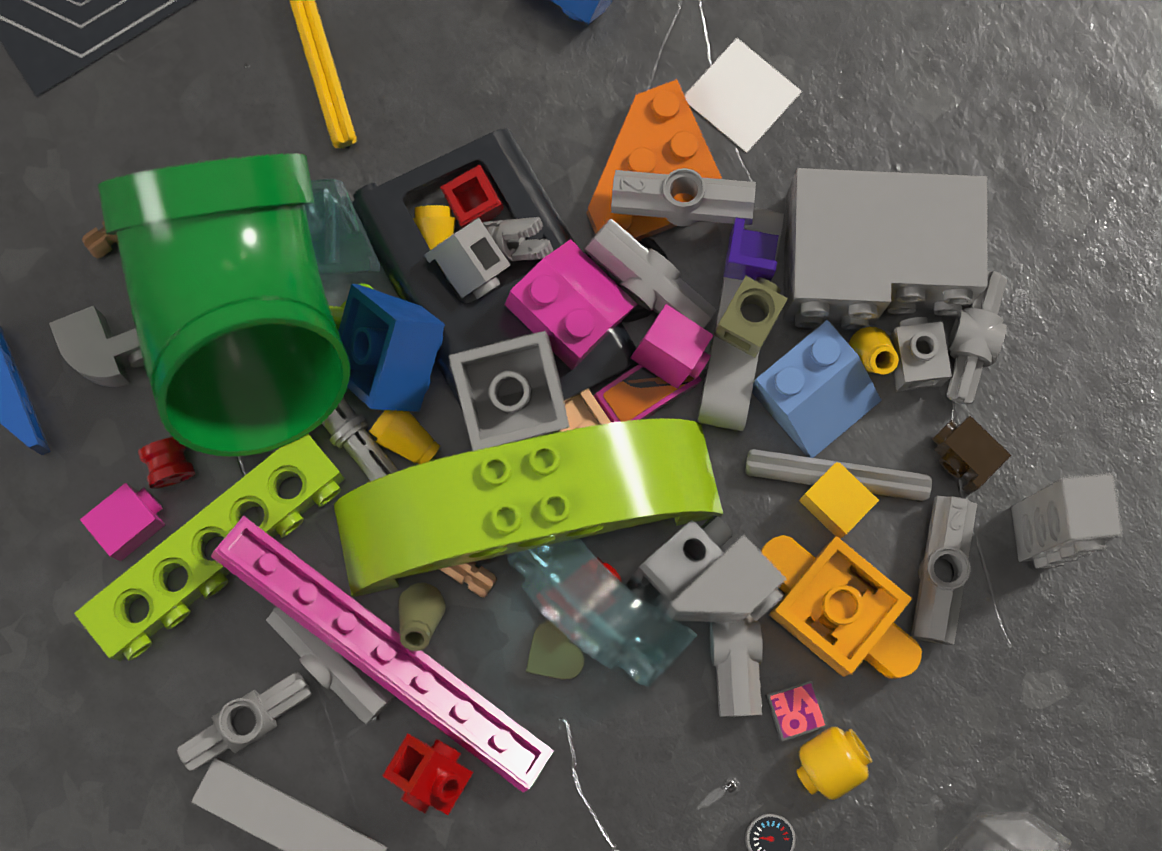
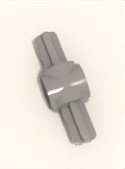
(976, 340)
(222, 733)

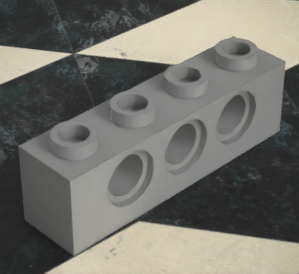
(1066, 520)

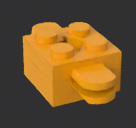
(842, 608)

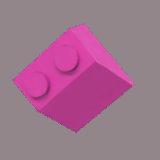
(570, 302)

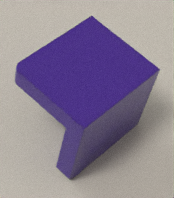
(750, 253)

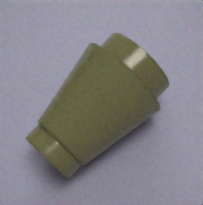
(419, 615)

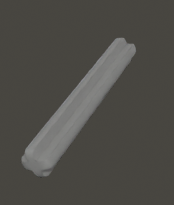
(810, 470)

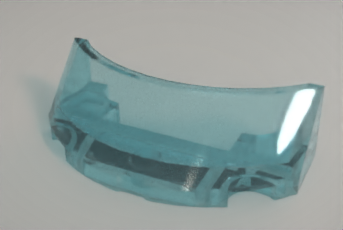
(600, 610)

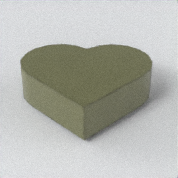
(553, 654)

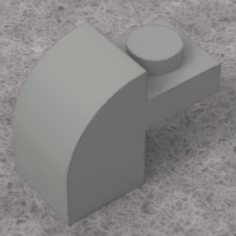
(93, 351)

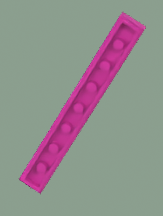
(379, 654)

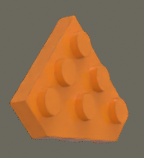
(656, 139)

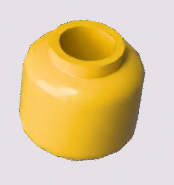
(833, 763)

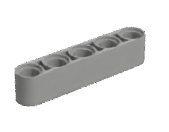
(730, 370)

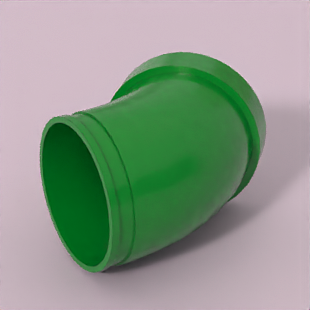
(228, 300)

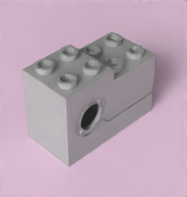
(881, 244)

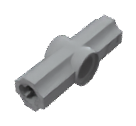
(653, 196)
(646, 274)
(937, 600)
(737, 655)
(332, 670)

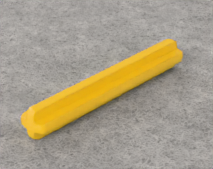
(323, 73)

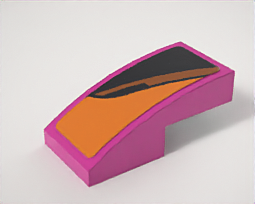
(639, 394)

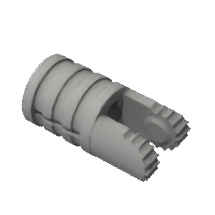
(511, 239)

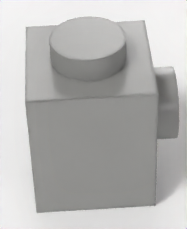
(921, 354)

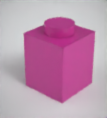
(673, 347)
(124, 520)

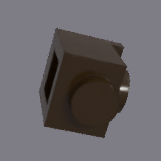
(969, 452)

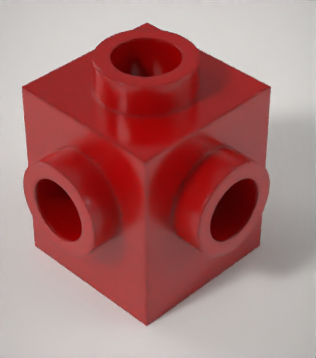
(436, 780)

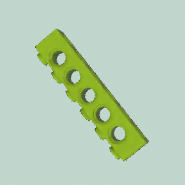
(108, 612)

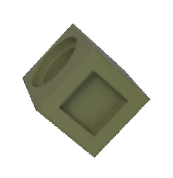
(745, 334)

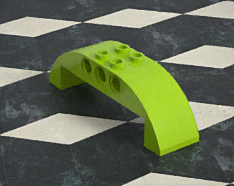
(524, 498)

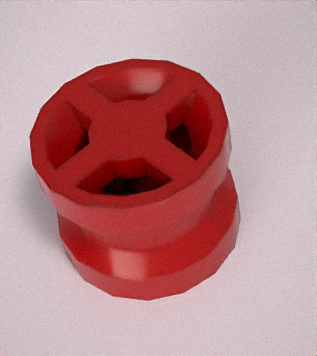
(166, 463)

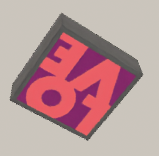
(796, 710)

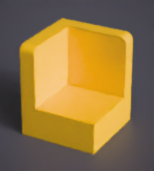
(838, 500)

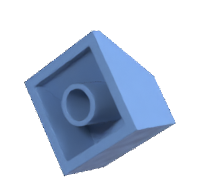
(817, 390)

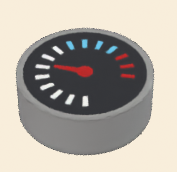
(769, 833)

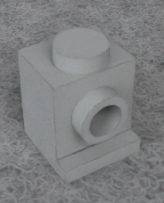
(470, 260)

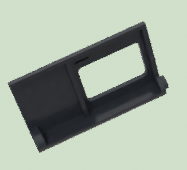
(487, 319)

